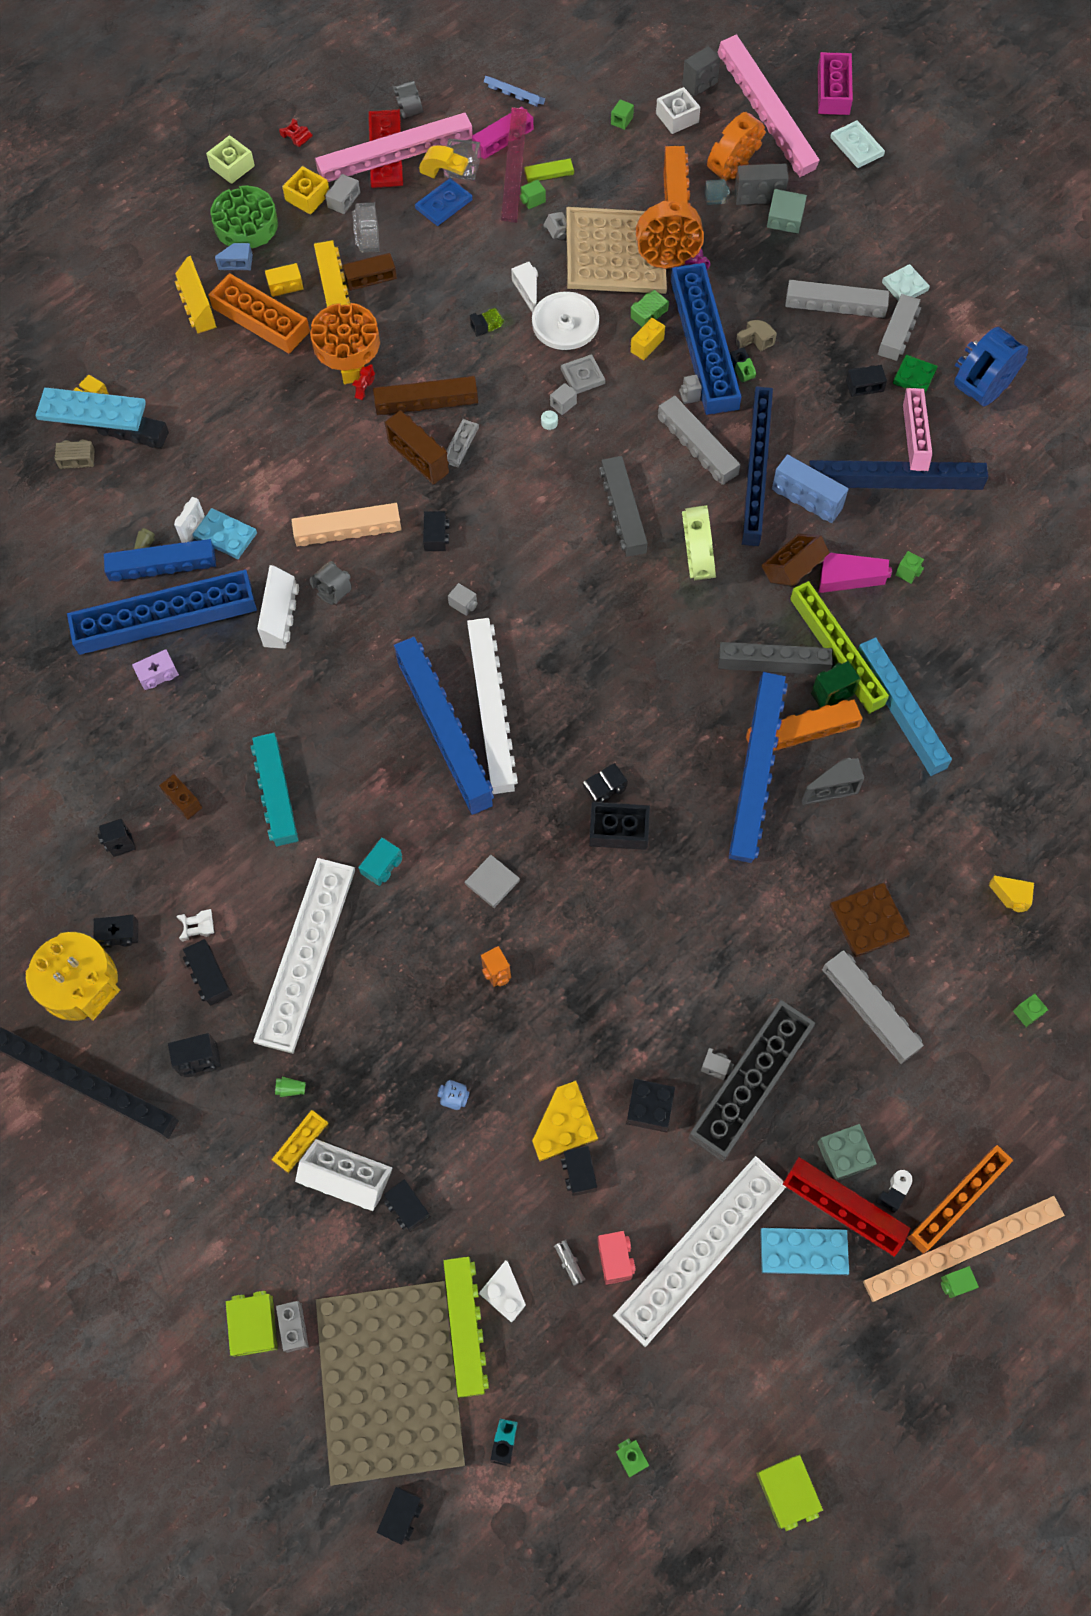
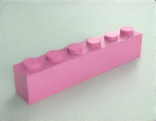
(917, 429)

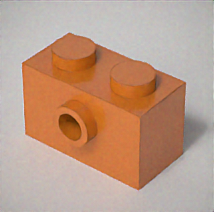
(496, 967)

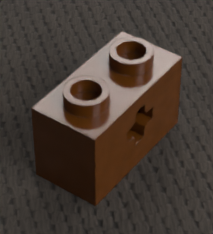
(180, 796)

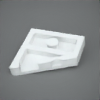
(504, 1293)

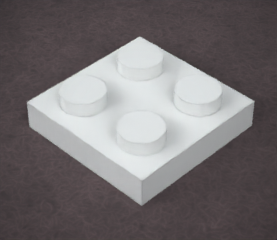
(189, 520)

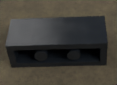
(206, 972)

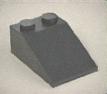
(839, 781)

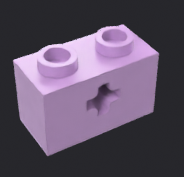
(155, 670)

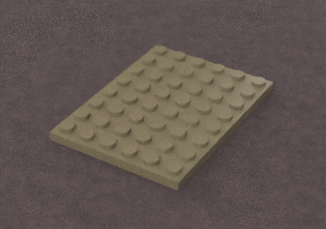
(389, 1383)

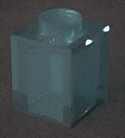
(716, 192)

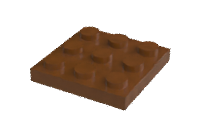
(869, 920)

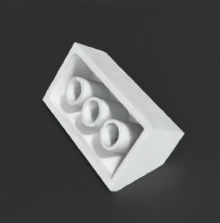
(277, 608)
(343, 1174)

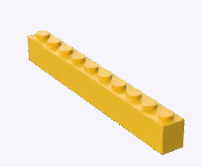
(333, 287)

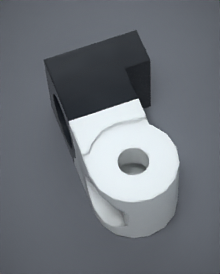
(899, 1187)

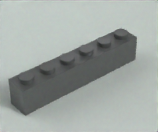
(623, 506)
(774, 658)

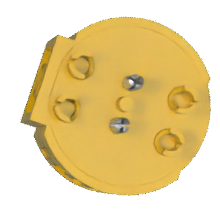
(72, 977)

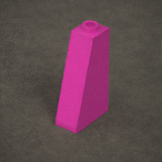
(852, 572)

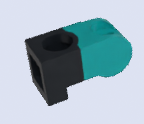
(504, 1443)

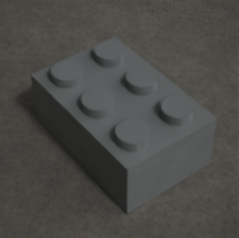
(757, 183)

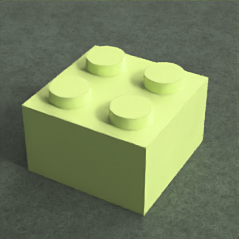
(230, 159)

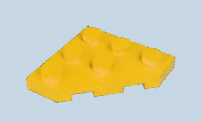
(564, 1124)

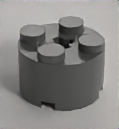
(408, 99)
(331, 583)

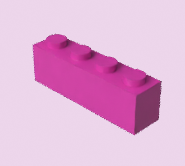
(497, 135)

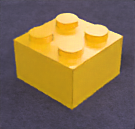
(305, 190)

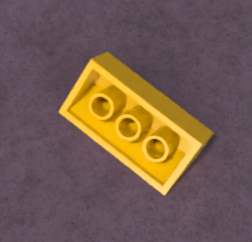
(194, 296)

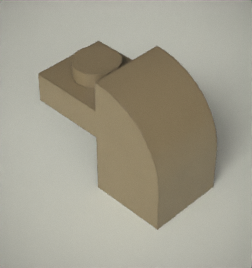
(758, 333)

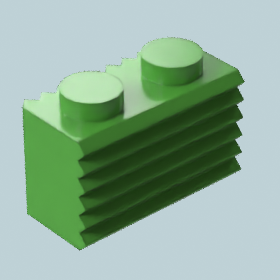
(651, 306)

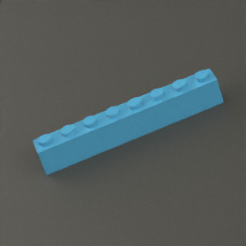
(906, 709)

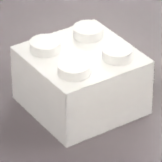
(678, 110)

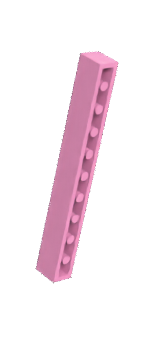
(768, 106)
(393, 147)

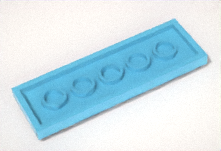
(90, 409)

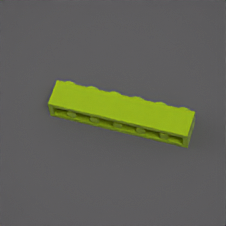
(464, 1327)

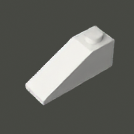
(525, 280)

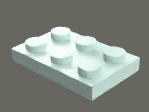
(857, 144)

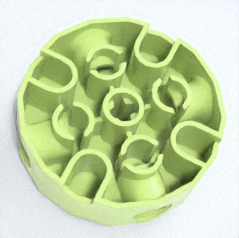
(699, 543)

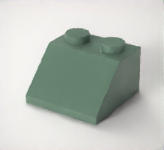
(786, 211)

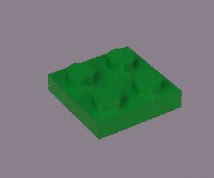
(915, 374)

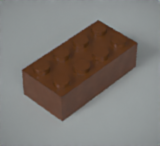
(417, 447)

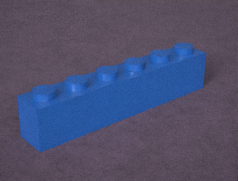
(159, 560)

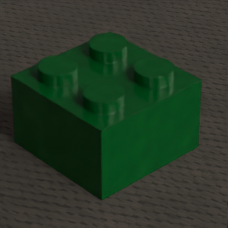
(835, 684)

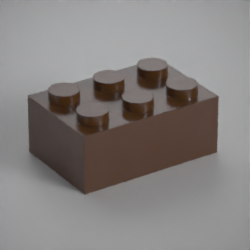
(795, 559)

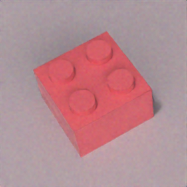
(615, 1257)

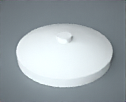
(565, 320)

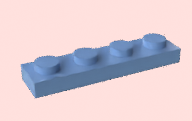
(508, 89)

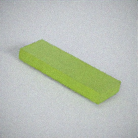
(549, 170)

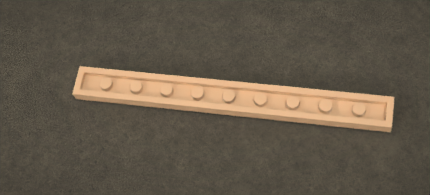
(963, 1248)

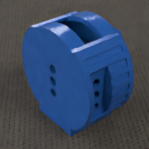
(990, 365)

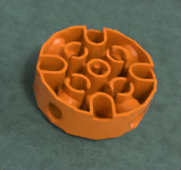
(737, 146)
(669, 234)
(345, 336)

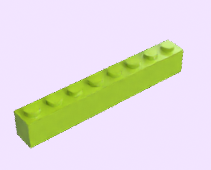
(832, 636)

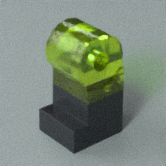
(486, 321)

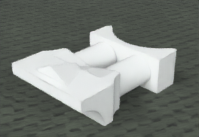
(204, 922)

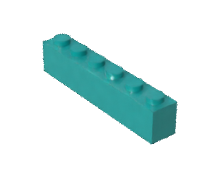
(275, 790)

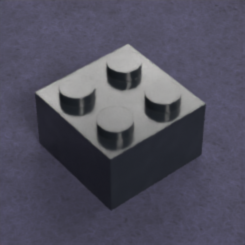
(194, 1055)
(650, 1105)

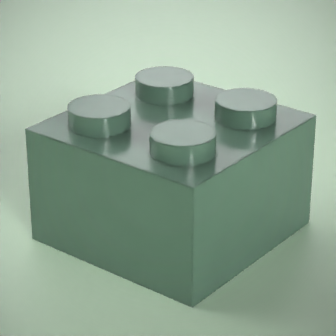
(846, 1152)

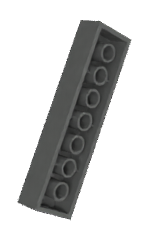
(751, 1081)

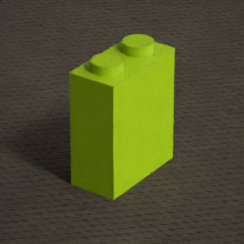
(251, 1324)
(790, 1492)

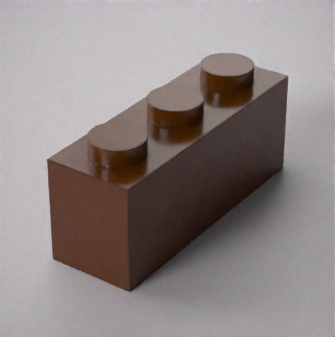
(369, 271)

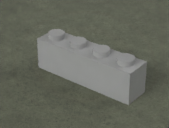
(899, 326)

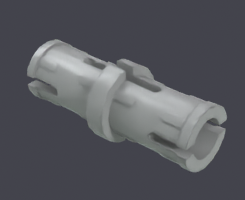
(569, 1262)

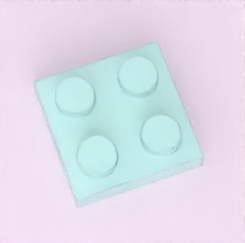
(905, 282)

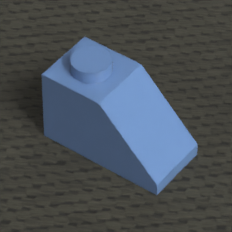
(235, 257)

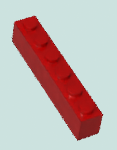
(847, 1206)

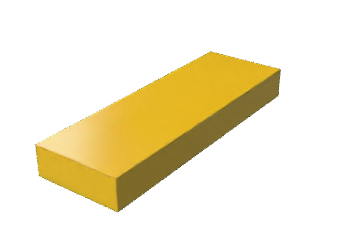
(300, 1141)

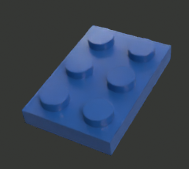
(443, 202)

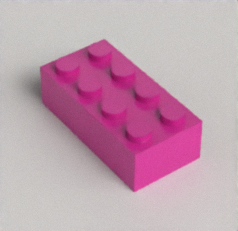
(835, 83)

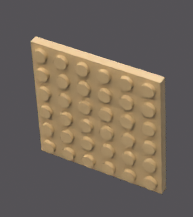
(606, 254)

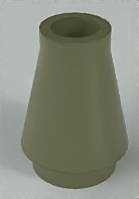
(144, 539)

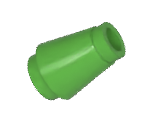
(289, 1087)

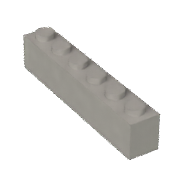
(837, 298)
(698, 440)
(872, 1007)

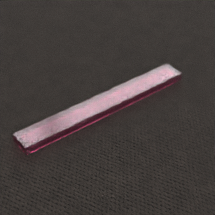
(514, 165)

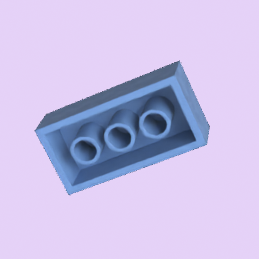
(809, 488)

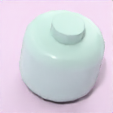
(549, 420)

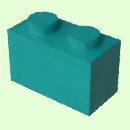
(381, 862)

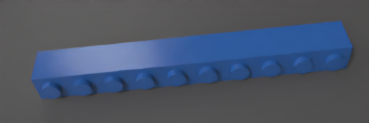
(757, 768)

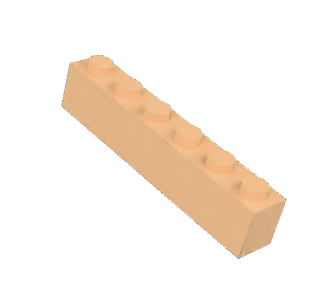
(346, 524)

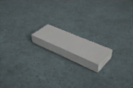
(461, 442)

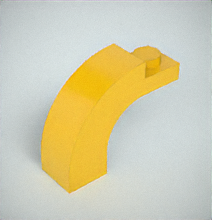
(442, 157)

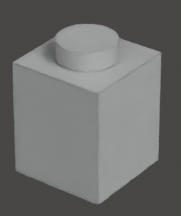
(563, 399)
(462, 599)

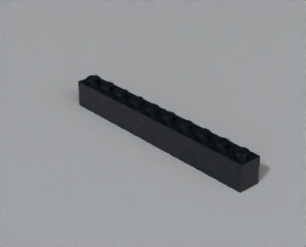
(87, 1084)

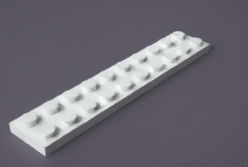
(304, 956)
(699, 1251)

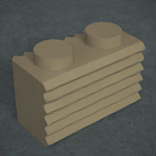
(74, 454)

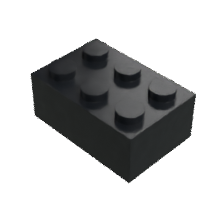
(619, 825)

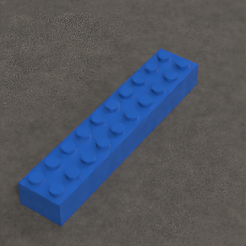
(705, 338)
(161, 612)
(444, 726)

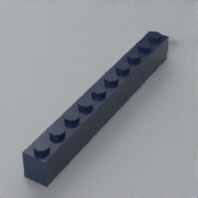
(757, 467)
(899, 476)

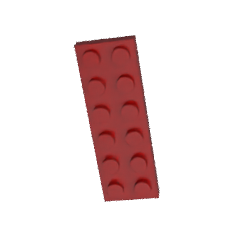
(383, 124)

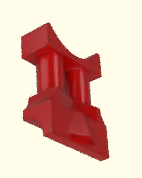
(298, 137)
(366, 379)

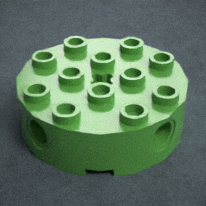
(244, 216)

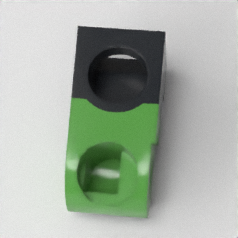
(742, 365)

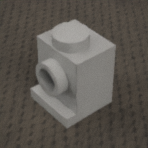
(556, 225)
(690, 390)
(717, 1065)

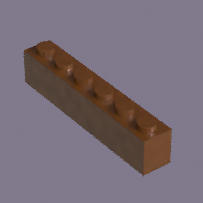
(425, 395)

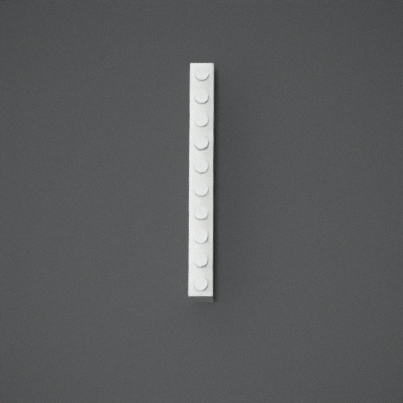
(490, 704)

